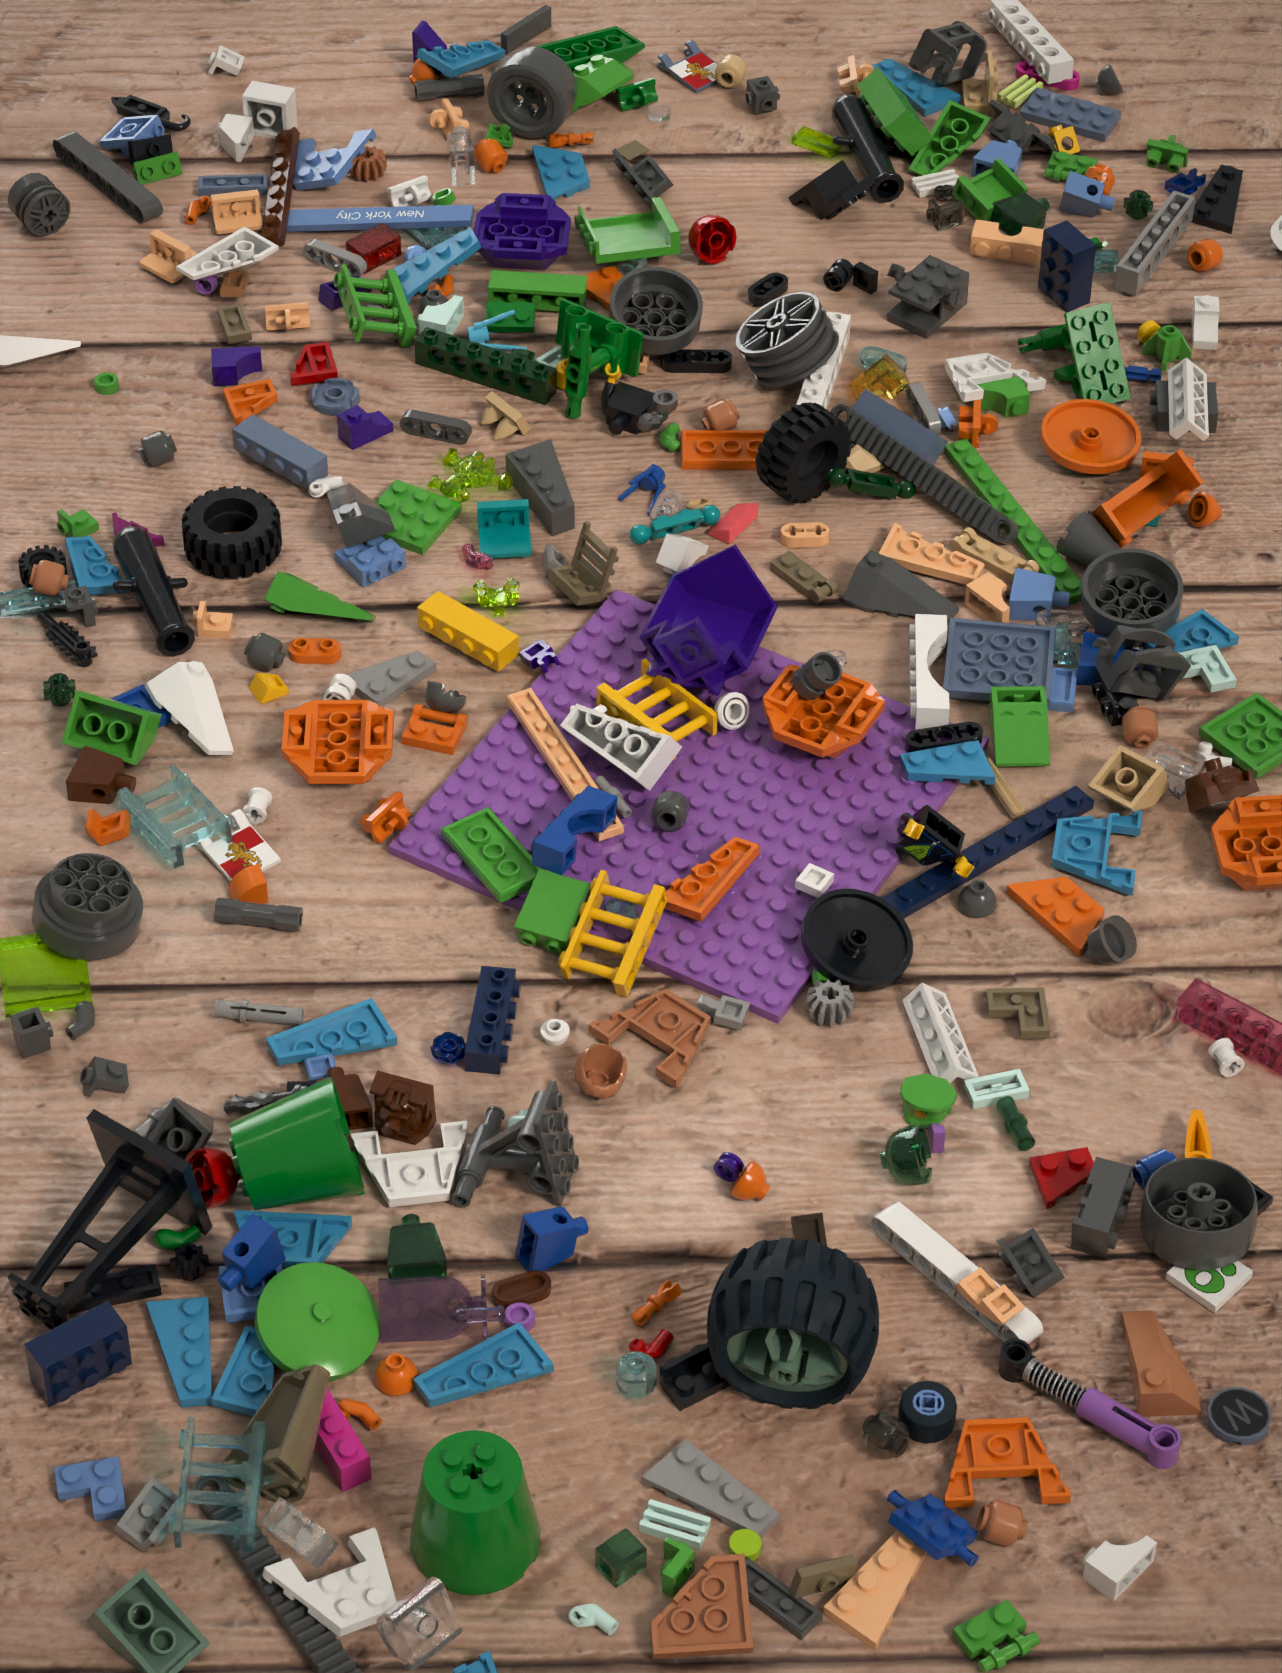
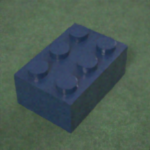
(1066, 266)
(78, 1354)

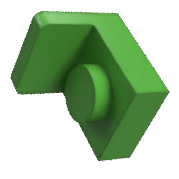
(76, 525)
(678, 1565)

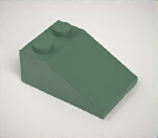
(147, 1627)

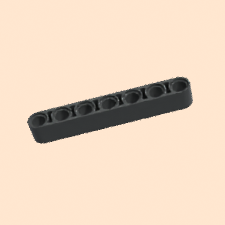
(107, 177)

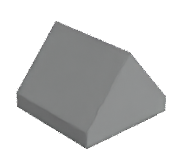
(552, 558)

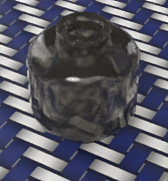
(885, 1435)

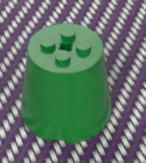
(296, 1150)
(474, 1515)

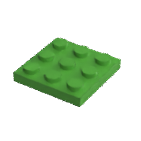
(417, 515)
(1248, 734)

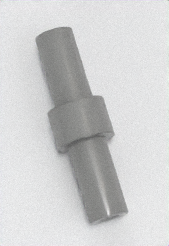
(622, 807)
(153, 1118)

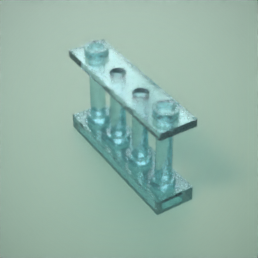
(159, 833)
(246, 1500)

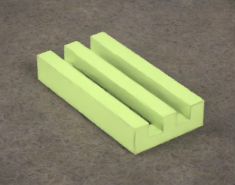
(1016, 90)

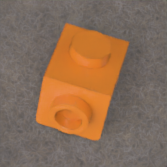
(108, 828)

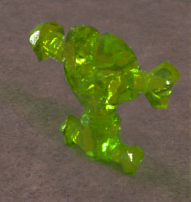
(470, 473)

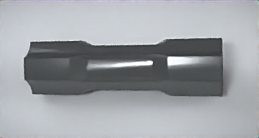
(466, 85)
(279, 916)

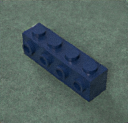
(491, 1020)

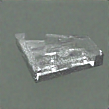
(1177, 766)

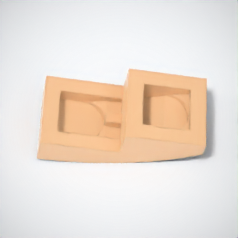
(992, 1301)

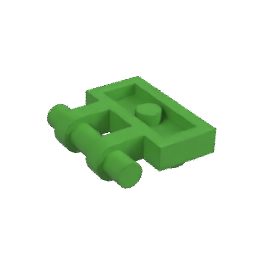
(1062, 162)
(992, 1628)

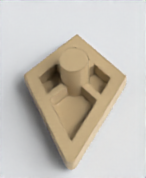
(863, 460)

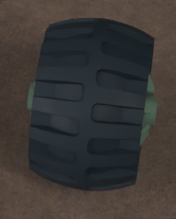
(793, 1323)

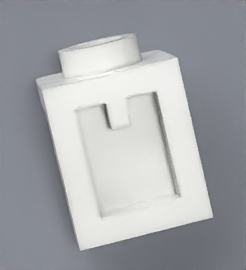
(225, 59)

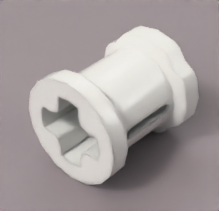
(259, 800)
(1226, 1057)

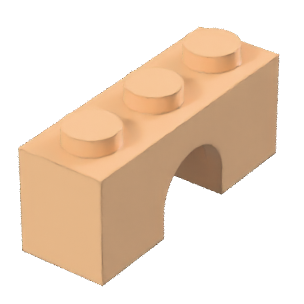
(1021, 248)

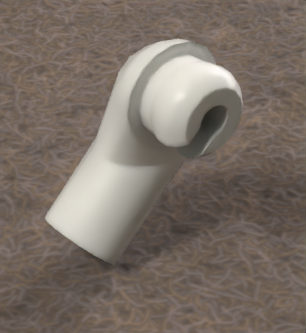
(323, 485)

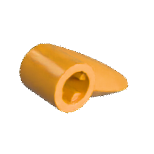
(1197, 1137)

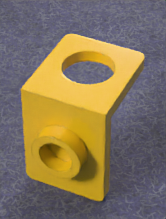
(1059, 133)

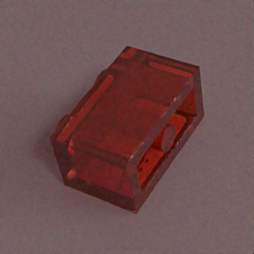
(376, 246)

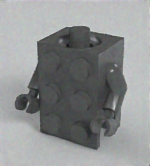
(927, 295)

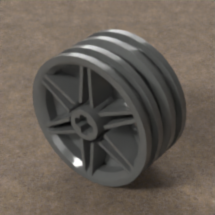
(787, 339)

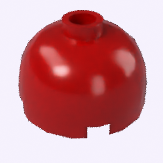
(712, 238)
(214, 1175)

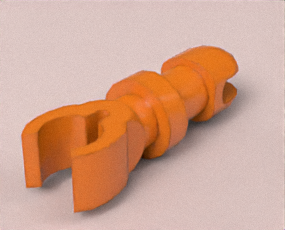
(558, 139)
(655, 1303)

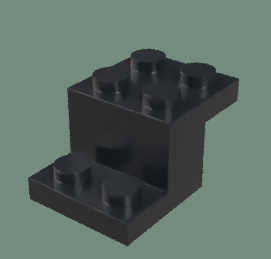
(832, 191)

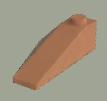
(1157, 1372)

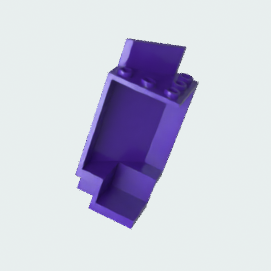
(708, 622)

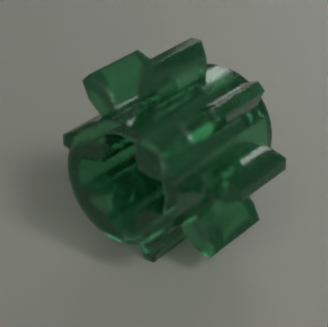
(1138, 204)
(59, 689)

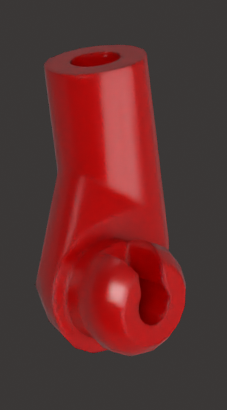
(655, 1348)

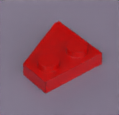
(314, 365)
(1061, 1173)

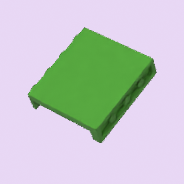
(630, 235)

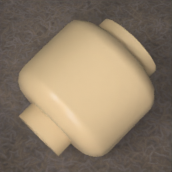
(730, 71)

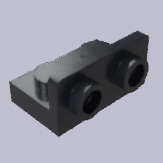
(1112, 704)
(691, 1377)

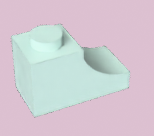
(442, 317)

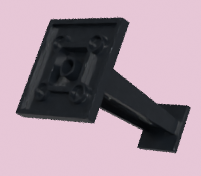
(143, 1170)

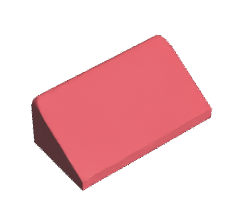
(734, 522)

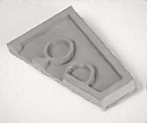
(392, 678)

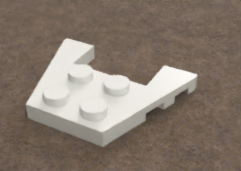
(983, 368)
(414, 1175)
(344, 1598)

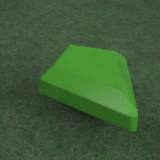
(501, 134)

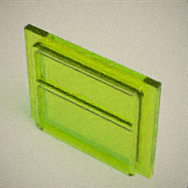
(40, 976)

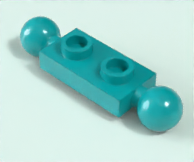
(681, 522)

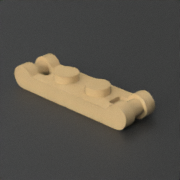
(994, 557)

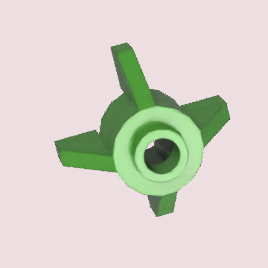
(1167, 345)

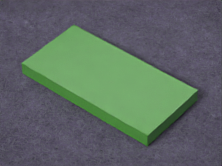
(492, 854)

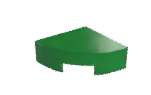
(1065, 373)

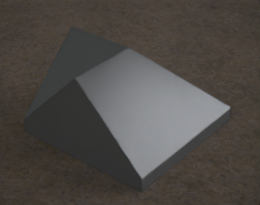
(182, 1129)

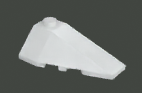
(228, 255)
(19, 350)
(192, 700)

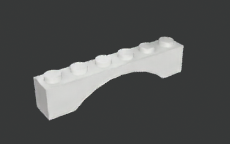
(927, 698)

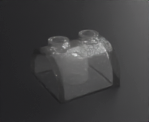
(419, 1624)

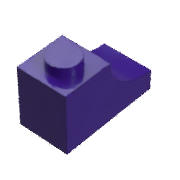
(234, 363)
(360, 428)

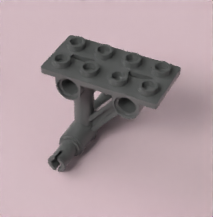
(544, 1142)

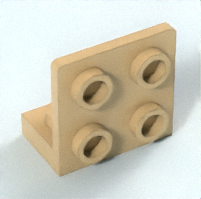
(977, 92)

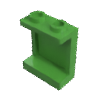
(986, 188)
(551, 910)

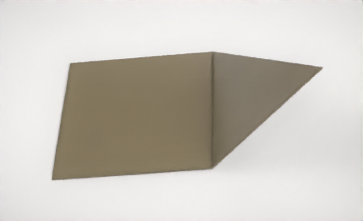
(632, 150)

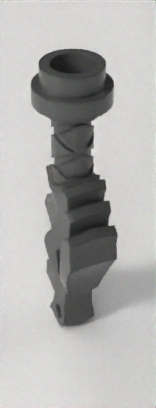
(251, 1103)

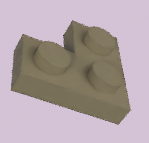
(1025, 1004)

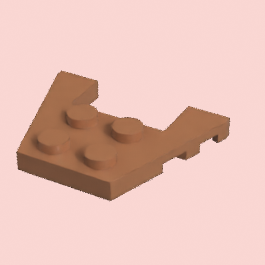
(664, 1022)

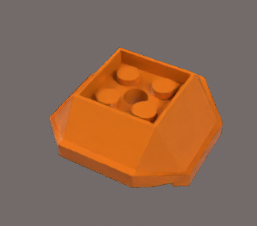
(826, 723)
(337, 740)
(1250, 842)

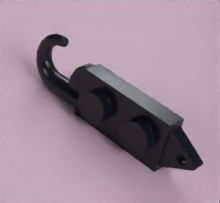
(134, 106)

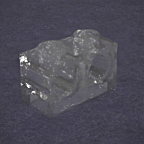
(299, 1533)

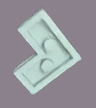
(1211, 666)

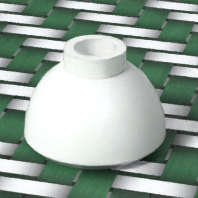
(732, 710)

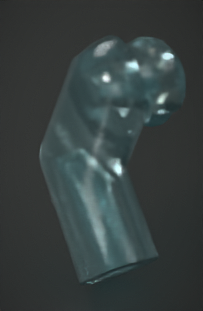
(622, 908)

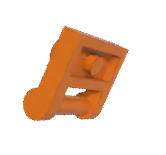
(431, 735)

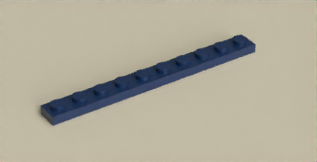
(989, 851)

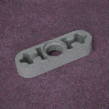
(320, 254)
(922, 407)

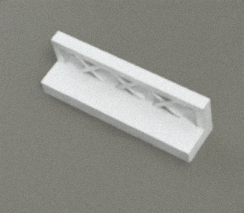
(1188, 400)
(939, 1034)

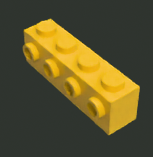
(468, 631)

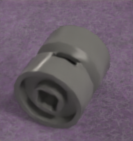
(817, 675)

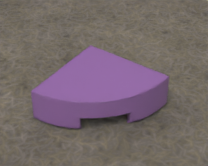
(936, 1137)

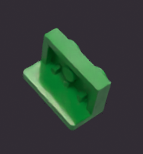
(521, 321)

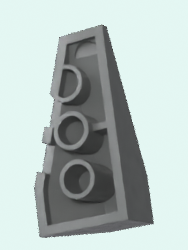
(358, 515)
(891, 588)

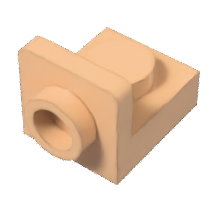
(212, 623)

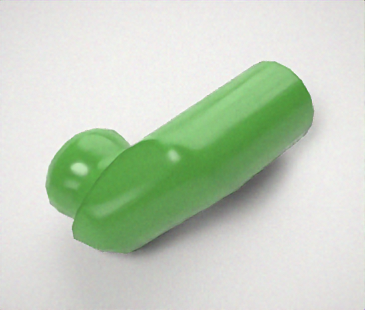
(668, 436)

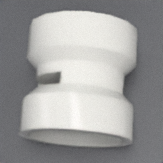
(340, 688)

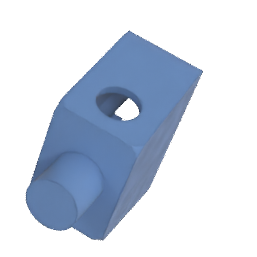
(1007, 152)
(1084, 196)
(1033, 593)

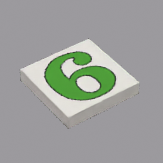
(1210, 1287)

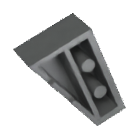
(1102, 1208)

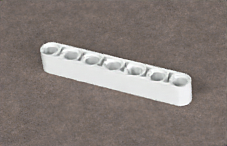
(944, 1267)

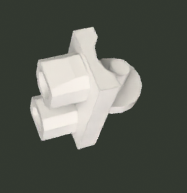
(409, 192)

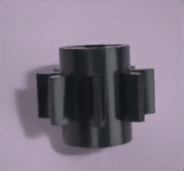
(189, 1262)

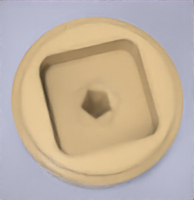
(699, 503)

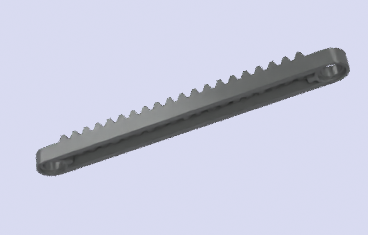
(927, 476)
(310, 1636)

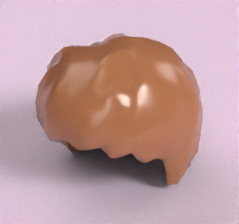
(600, 1070)

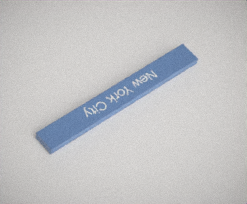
(393, 217)

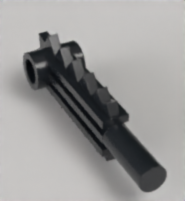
(68, 640)

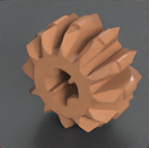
(369, 164)

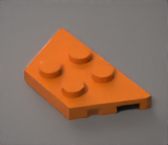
(1060, 908)

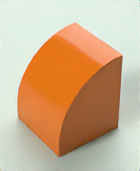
(249, 885)

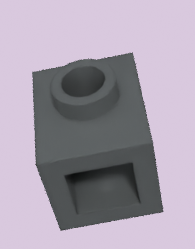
(31, 1032)

